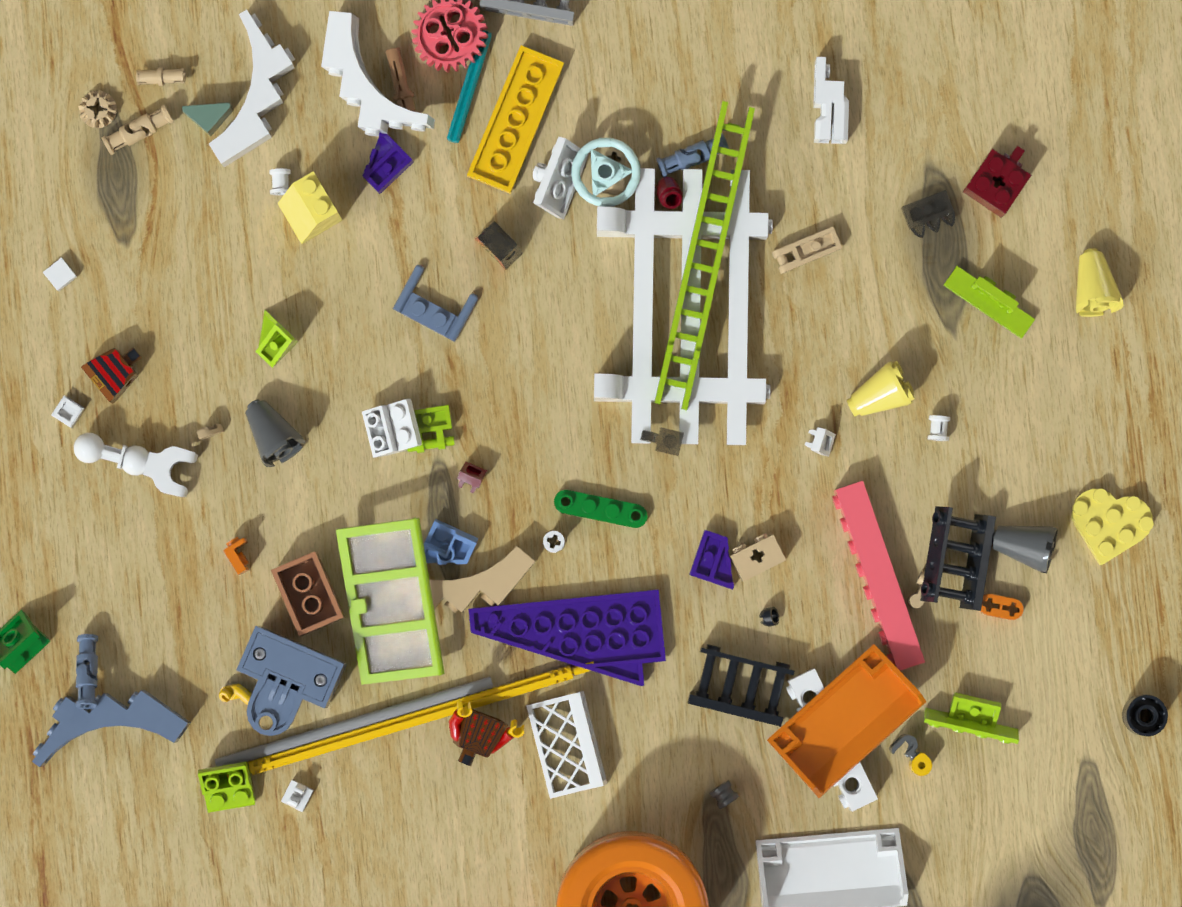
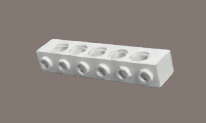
(864, 792)

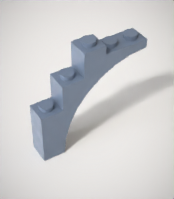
(143, 713)

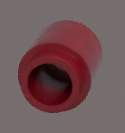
(669, 192)

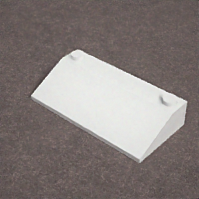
(833, 870)

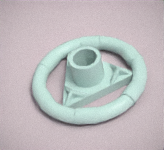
(606, 172)

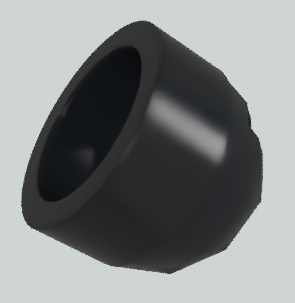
(770, 616)

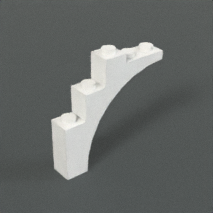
(344, 59)
(268, 65)

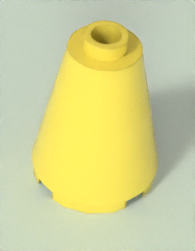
(1096, 286)

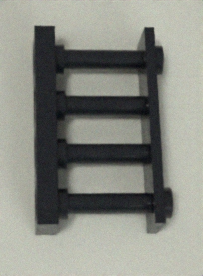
(977, 561)
(747, 708)

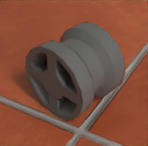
(724, 794)

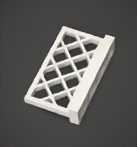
(587, 741)

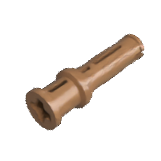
(403, 95)

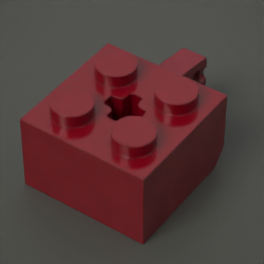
(1005, 169)

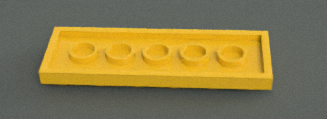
(515, 119)

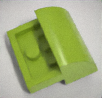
(227, 793)

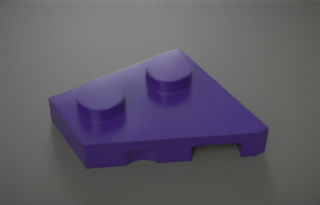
(386, 163)
(713, 560)

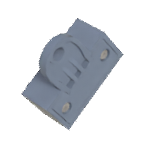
(285, 677)

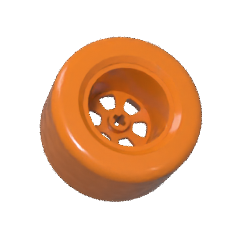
(631, 854)

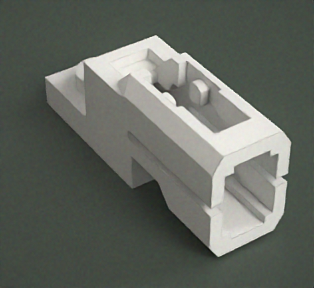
(829, 98)

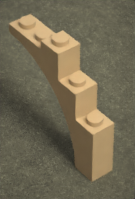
(494, 583)

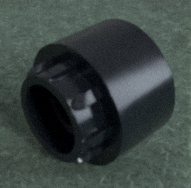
(1157, 719)

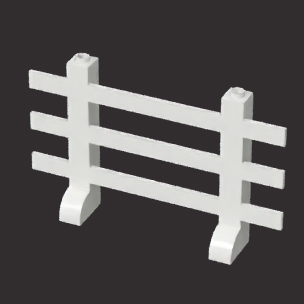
(644, 226)

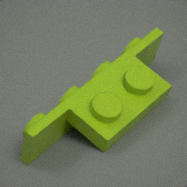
(990, 300)
(972, 716)

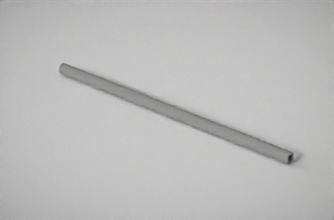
(357, 722)

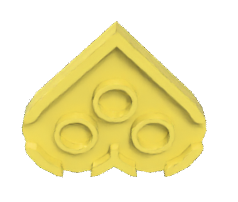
(1110, 524)

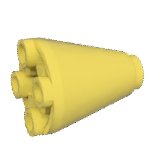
(882, 392)

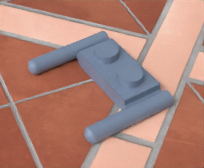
(428, 313)

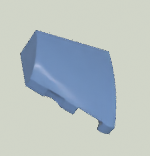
(448, 544)

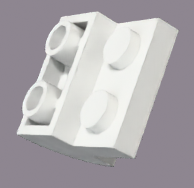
(392, 428)

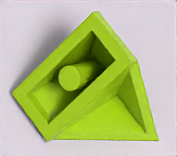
(274, 340)

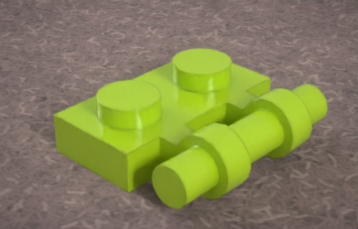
(433, 420)

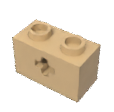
(771, 557)

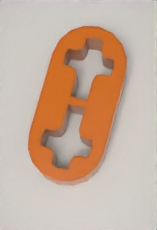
(999, 613)

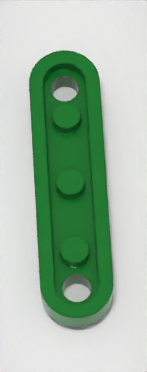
(600, 509)

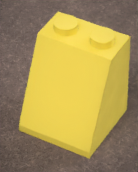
(308, 208)

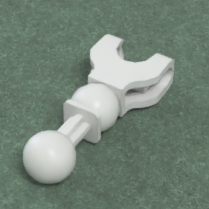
(137, 461)

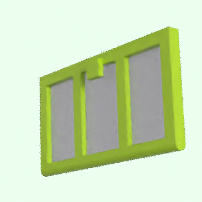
(390, 601)

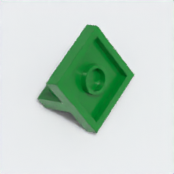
(20, 642)

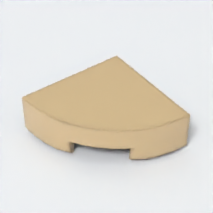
(206, 433)

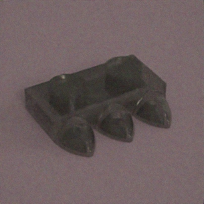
(929, 212)

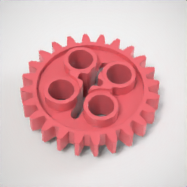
(430, 44)

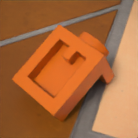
(237, 559)

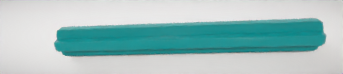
(467, 93)

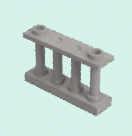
(537, 11)

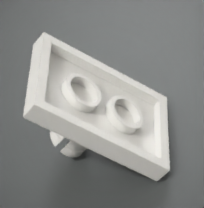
(556, 179)

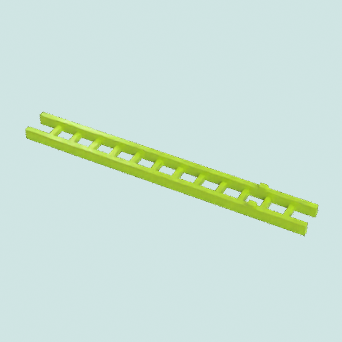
(716, 246)

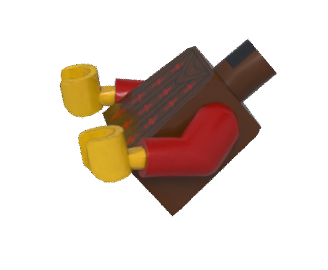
(479, 732)

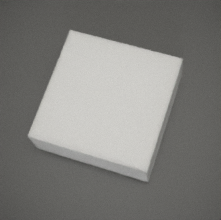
(60, 274)
(68, 411)

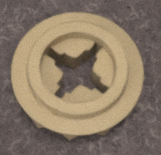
(104, 117)

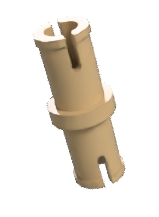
(161, 76)

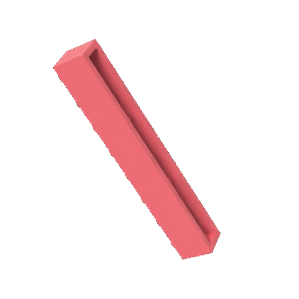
(879, 576)

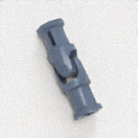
(688, 157)
(86, 671)

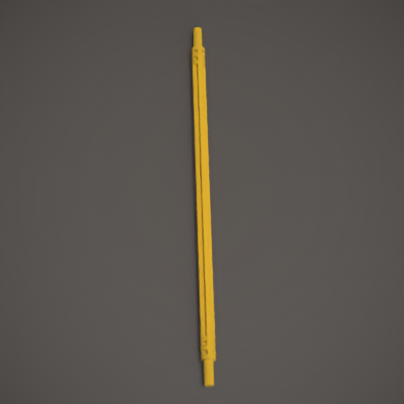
(413, 719)

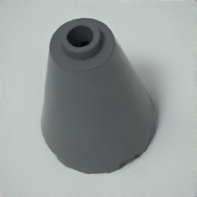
(272, 433)
(1027, 544)

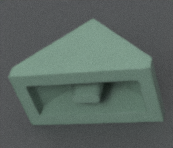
(208, 116)

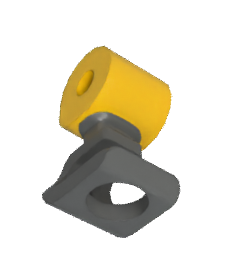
(919, 762)

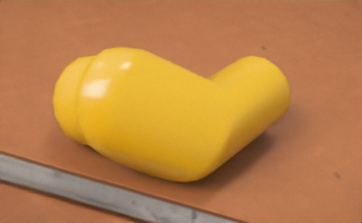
(234, 691)

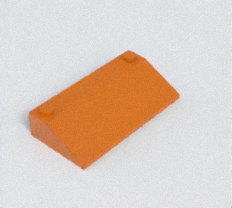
(846, 720)

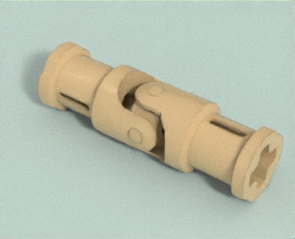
(149, 122)

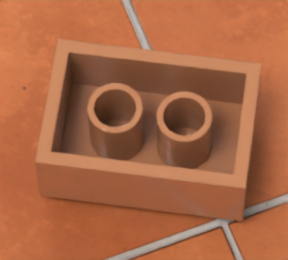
(308, 593)

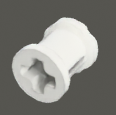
(280, 181)
(938, 428)
(550, 535)

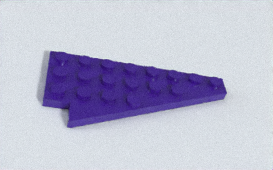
(607, 629)

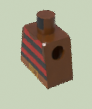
(113, 372)

